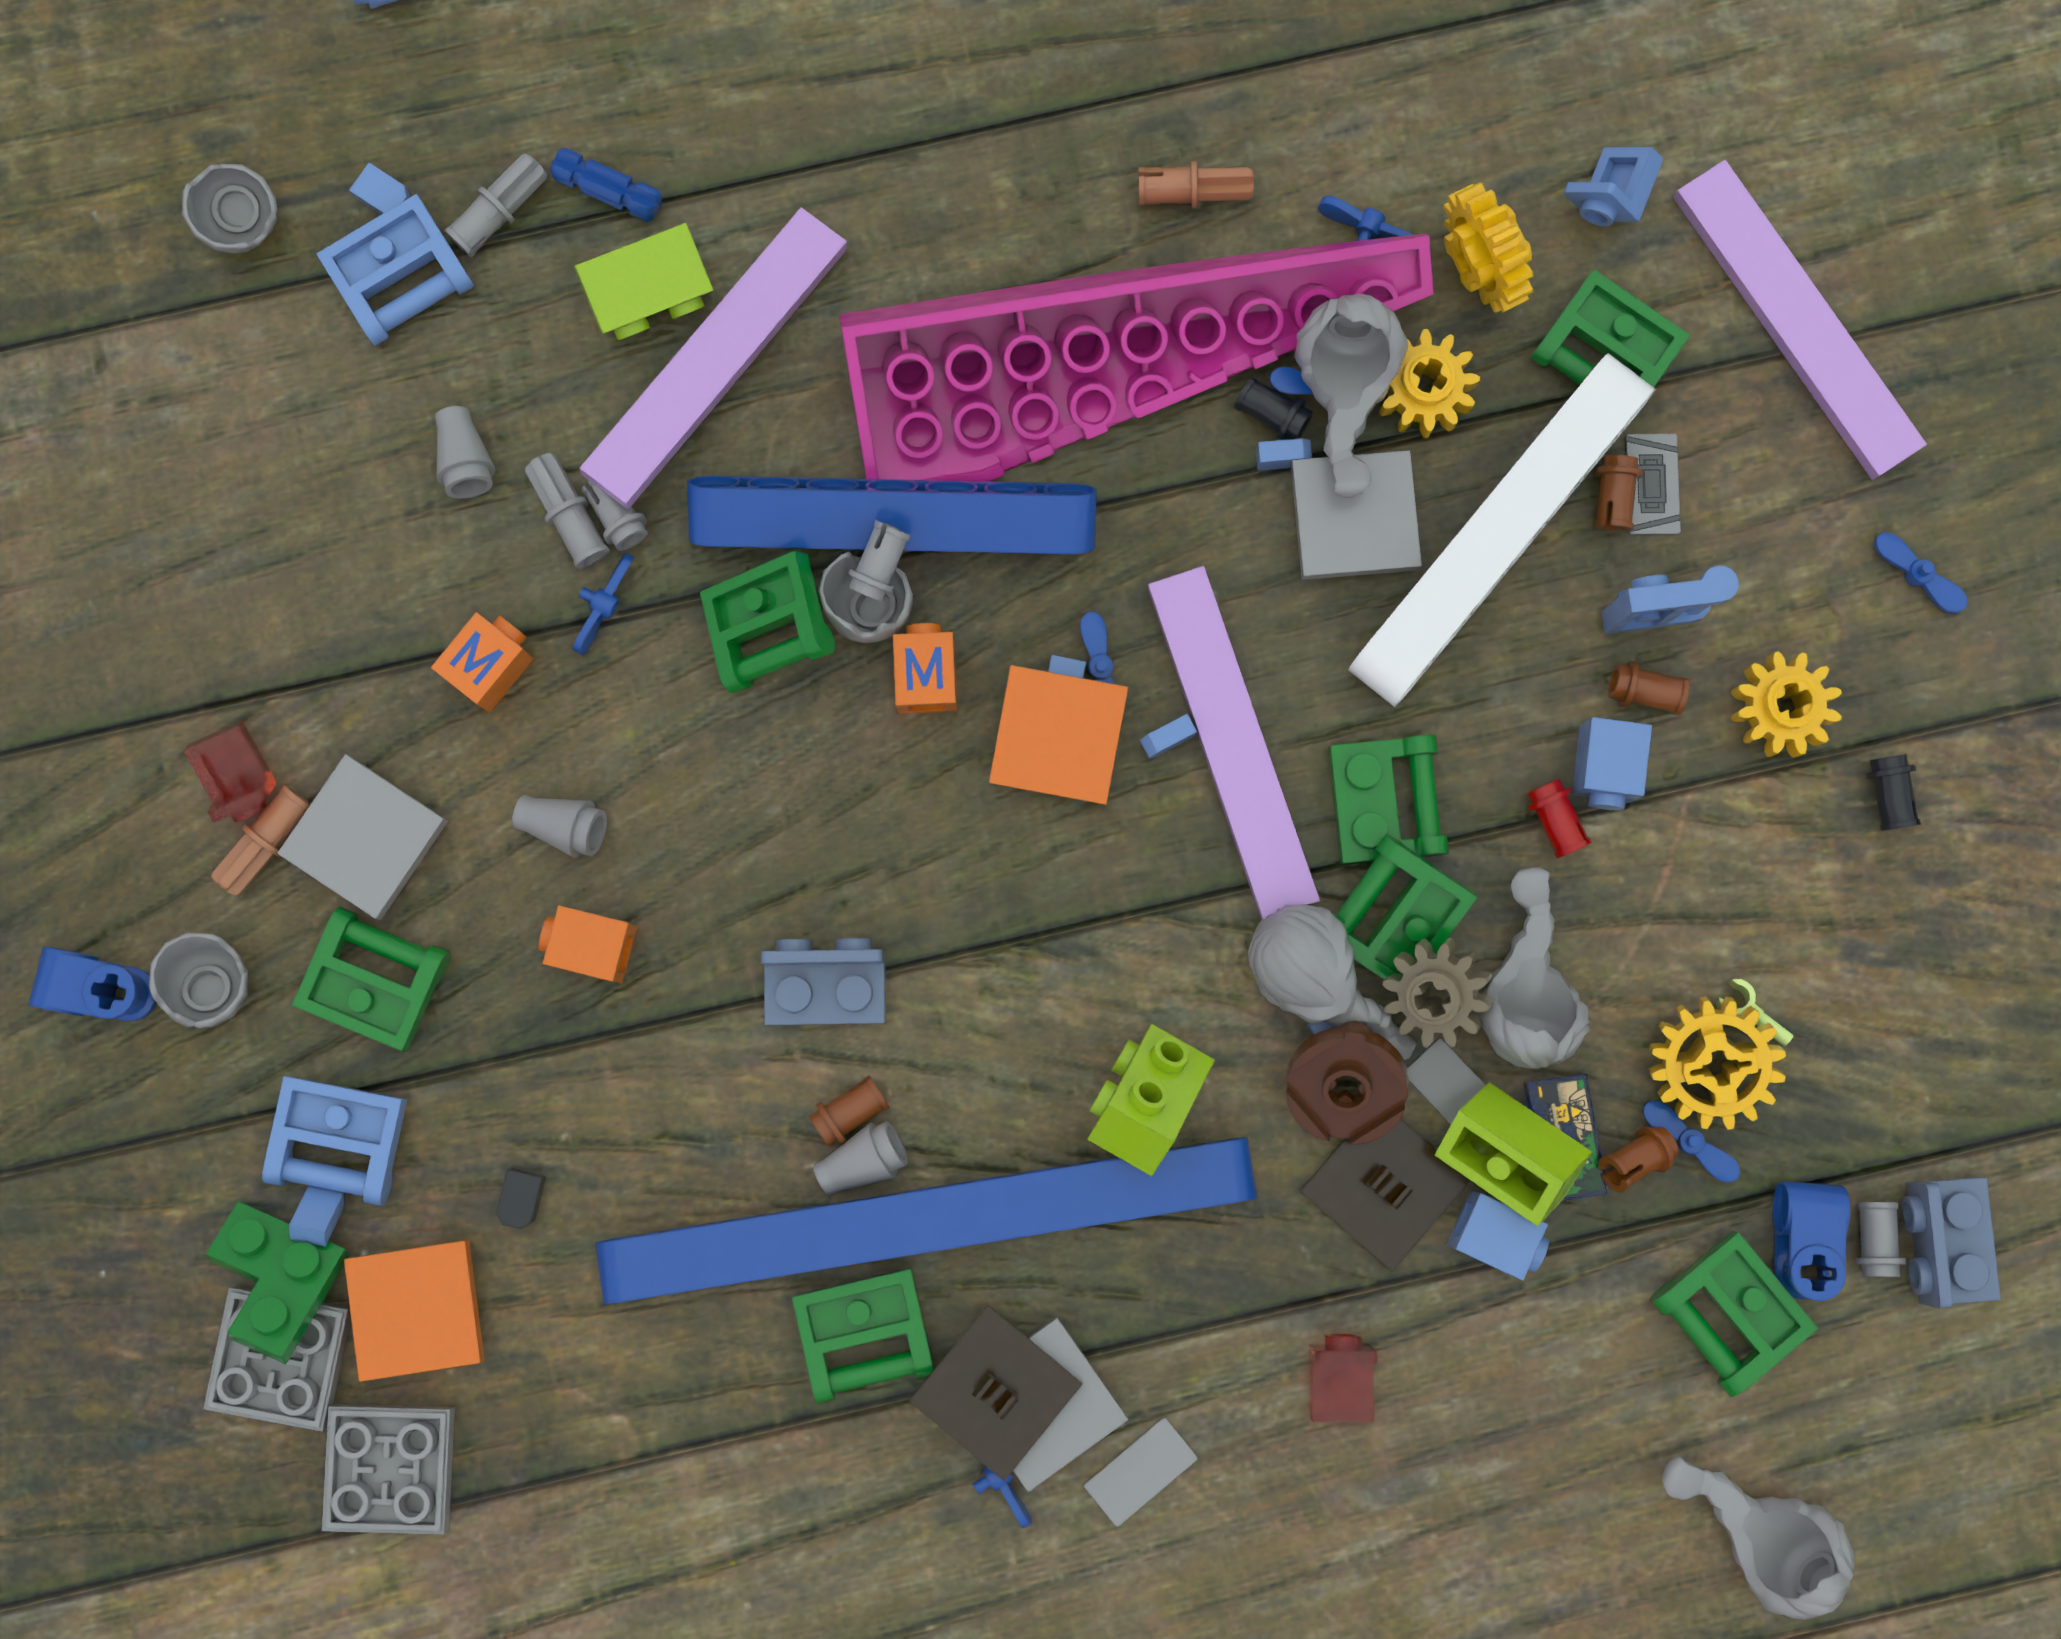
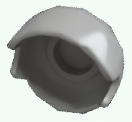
(229, 208)
(858, 615)
(198, 980)

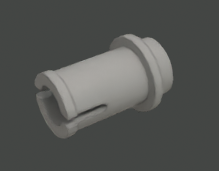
(622, 526)
(879, 561)
(1879, 1240)

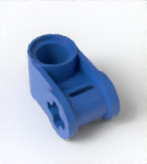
(88, 986)
(1810, 1231)

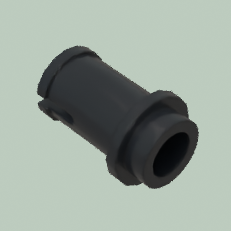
(1274, 409)
(1894, 792)

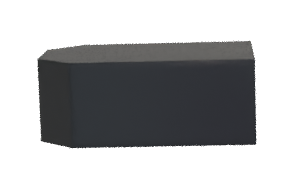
(520, 1198)

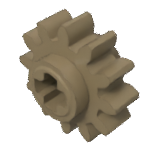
(1445, 973)

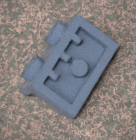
(824, 985)
(1951, 1241)

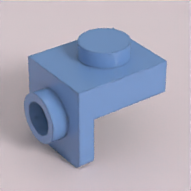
(1617, 186)

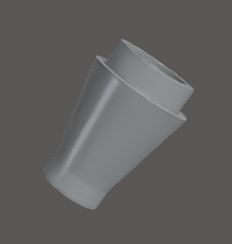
(461, 455)
(562, 823)
(864, 1159)

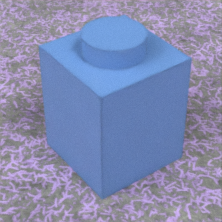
(1611, 762)
(1498, 1236)

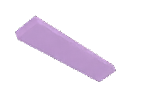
(1799, 320)
(713, 358)
(1232, 742)

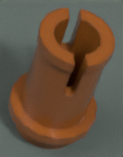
(1617, 492)
(1648, 688)
(848, 1111)
(1648, 1152)

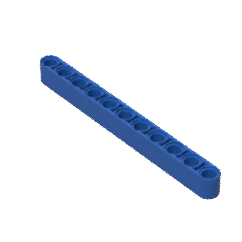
(922, 1221)

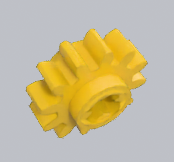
(1446, 388)
(1786, 682)

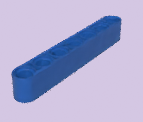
(934, 512)

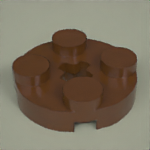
(1354, 1053)

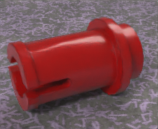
(1558, 817)

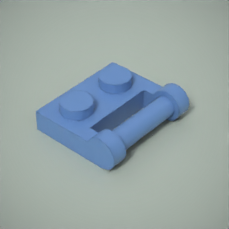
(385, 254)
(1659, 604)
(337, 1120)

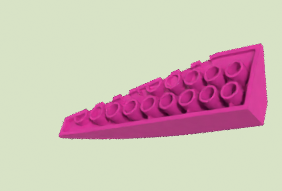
(1030, 368)

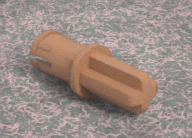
(1194, 184)
(260, 841)

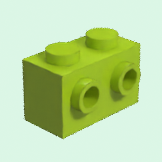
(644, 280)
(1150, 1100)
(1513, 1153)

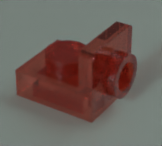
(1341, 1379)

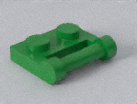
(1611, 324)
(759, 604)
(1367, 797)
(1425, 908)
(362, 997)
(1748, 1299)
(859, 1315)

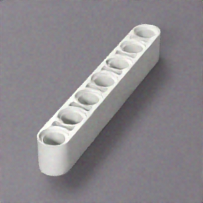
(1501, 529)

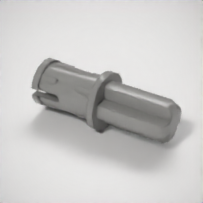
(496, 204)
(566, 510)

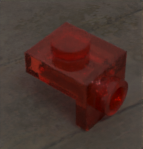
(231, 772)

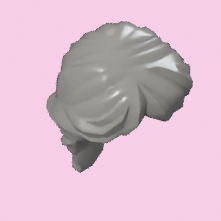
(1348, 360)
(1309, 970)
(1535, 1010)
(1788, 1549)

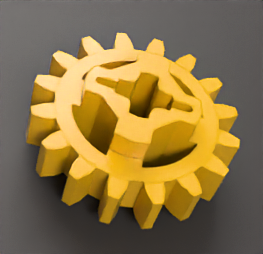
(1488, 247)
(1742, 1058)

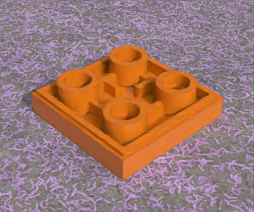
(1058, 734)
(414, 1310)

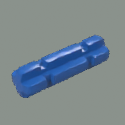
(606, 184)

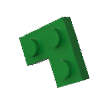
(288, 1278)

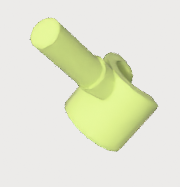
(1783, 1036)

